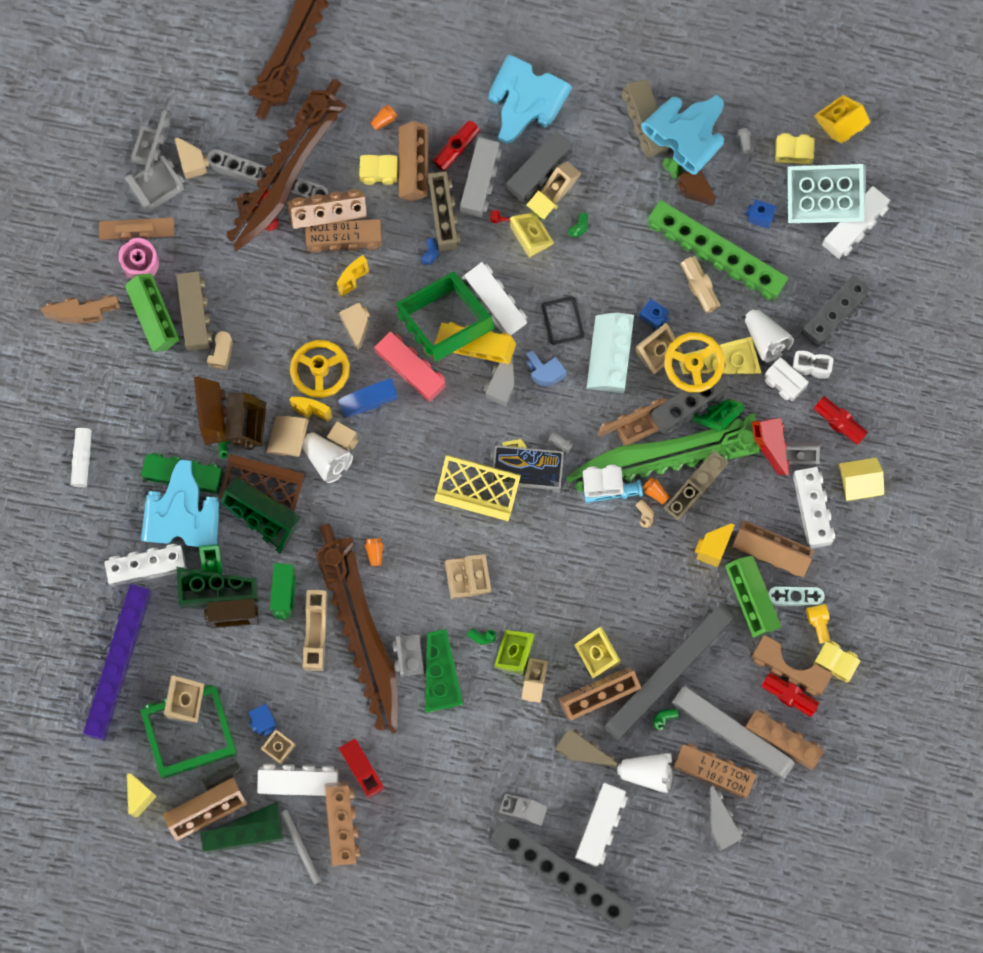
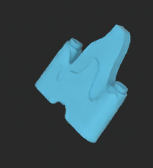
(528, 97)
(687, 132)
(179, 511)

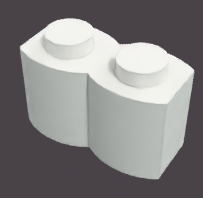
(815, 365)
(603, 481)

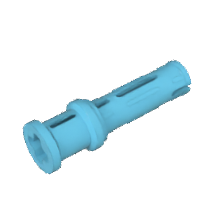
(630, 489)

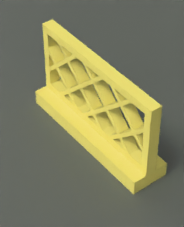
(472, 503)

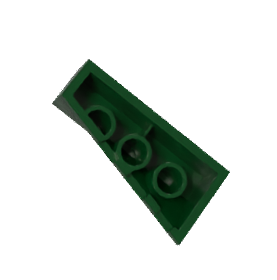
(261, 513)
(201, 587)
(249, 830)

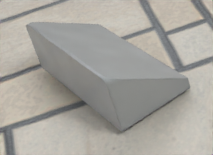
(803, 453)

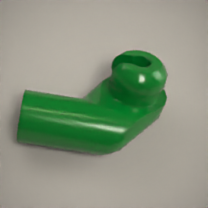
(580, 228)
(223, 450)
(482, 638)
(663, 716)

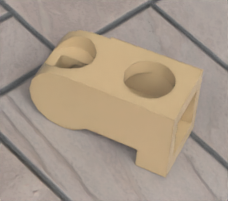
(222, 351)

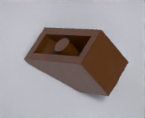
(696, 188)

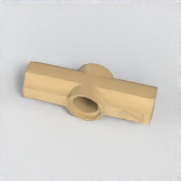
(700, 284)

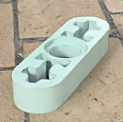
(810, 601)

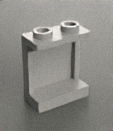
(160, 187)

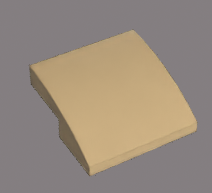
(287, 436)
(468, 576)

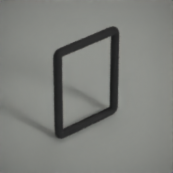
(548, 324)

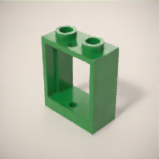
(283, 591)

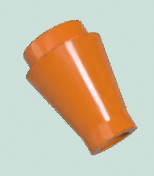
(384, 117)
(655, 490)
(374, 550)

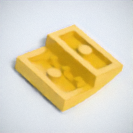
(348, 279)
(308, 406)

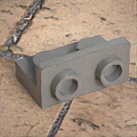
(409, 655)

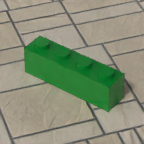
(159, 470)

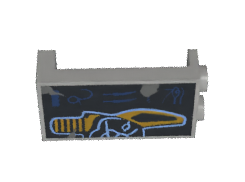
(537, 467)

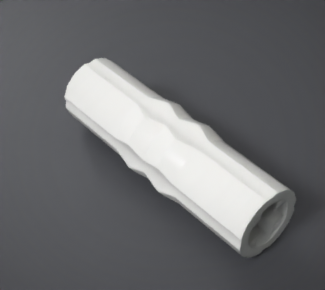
(81, 457)

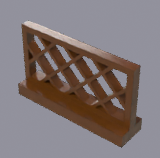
(267, 470)

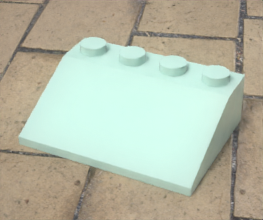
(826, 193)

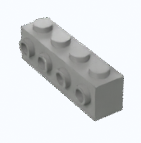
(480, 177)

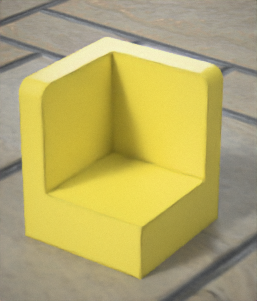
(541, 204)

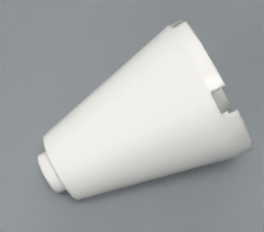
(767, 335)
(326, 457)
(648, 771)

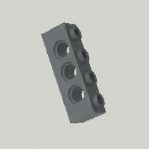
(662, 415)

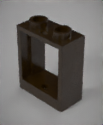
(255, 420)
(232, 613)

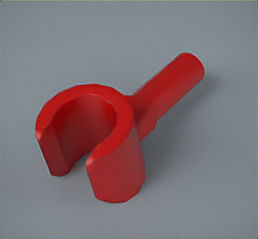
(496, 218)

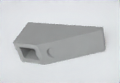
(502, 384)
(721, 824)

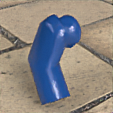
(432, 253)

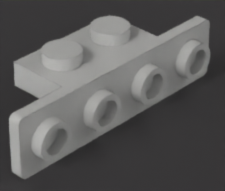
(148, 144)

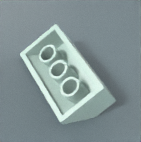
(610, 352)

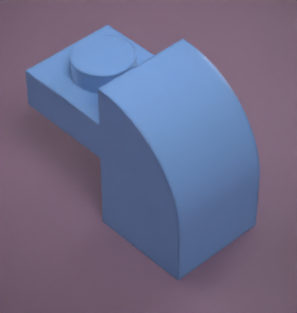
(545, 374)

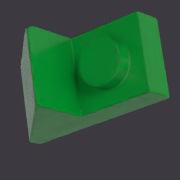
(211, 558)

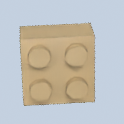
(278, 747)

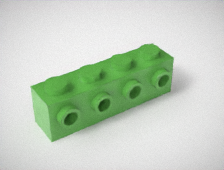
(152, 312)
(753, 596)

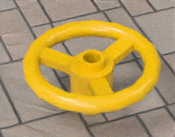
(694, 370)
(319, 373)

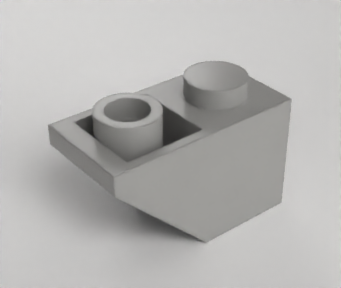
(523, 809)

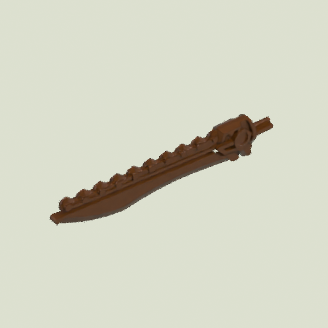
(278, 80)
(315, 114)
(334, 572)

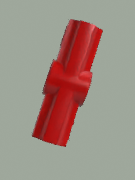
(464, 138)
(840, 420)
(790, 694)

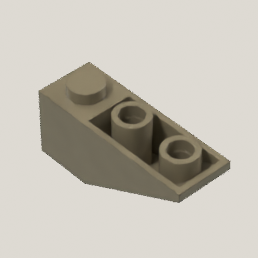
(580, 751)

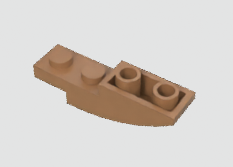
(74, 312)

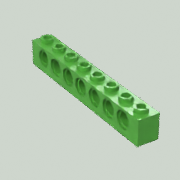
(713, 241)

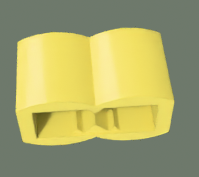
(794, 149)
(378, 169)
(837, 661)

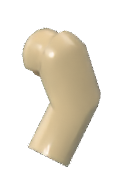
(647, 514)

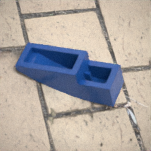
(368, 398)

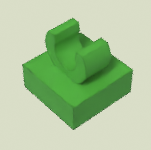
(673, 167)

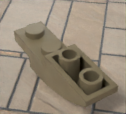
(696, 485)

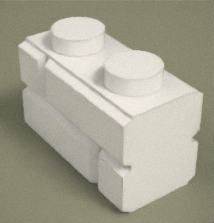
(785, 379)

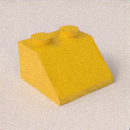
(843, 118)
(713, 545)

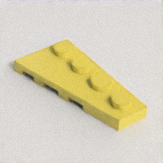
(739, 359)

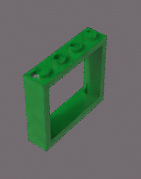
(430, 294)
(199, 761)

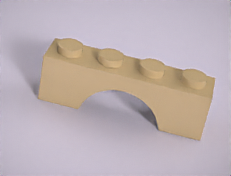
(315, 630)

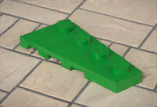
(441, 676)

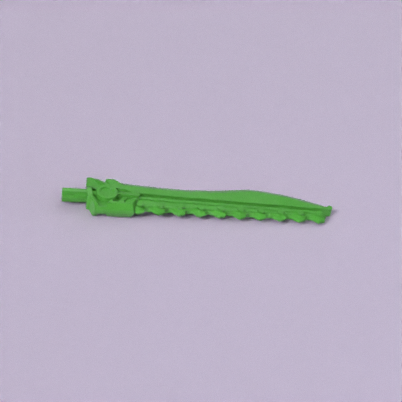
(733, 446)

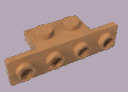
(136, 229)
(633, 426)

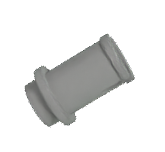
(744, 140)
(562, 443)

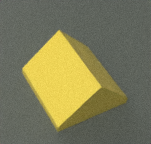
(530, 233)
(862, 479)
(597, 653)
(138, 796)

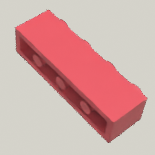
(410, 366)

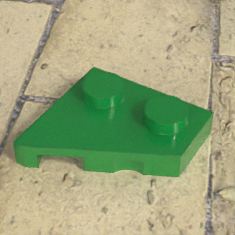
(720, 415)

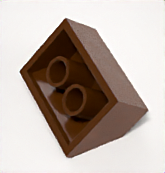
(210, 410)

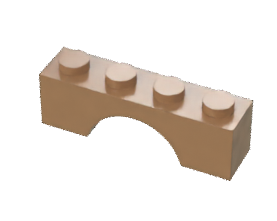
(769, 655)

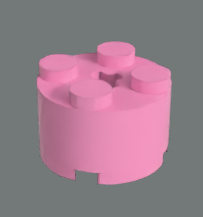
(130, 254)

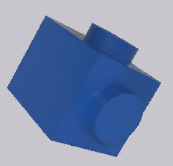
(760, 213)
(654, 314)
(262, 720)

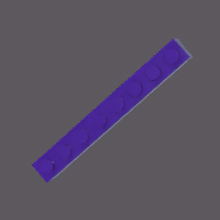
(117, 662)

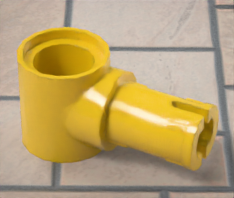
(819, 617)

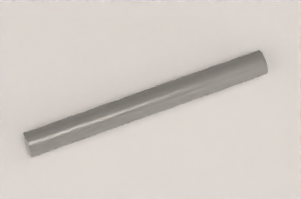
(300, 847)

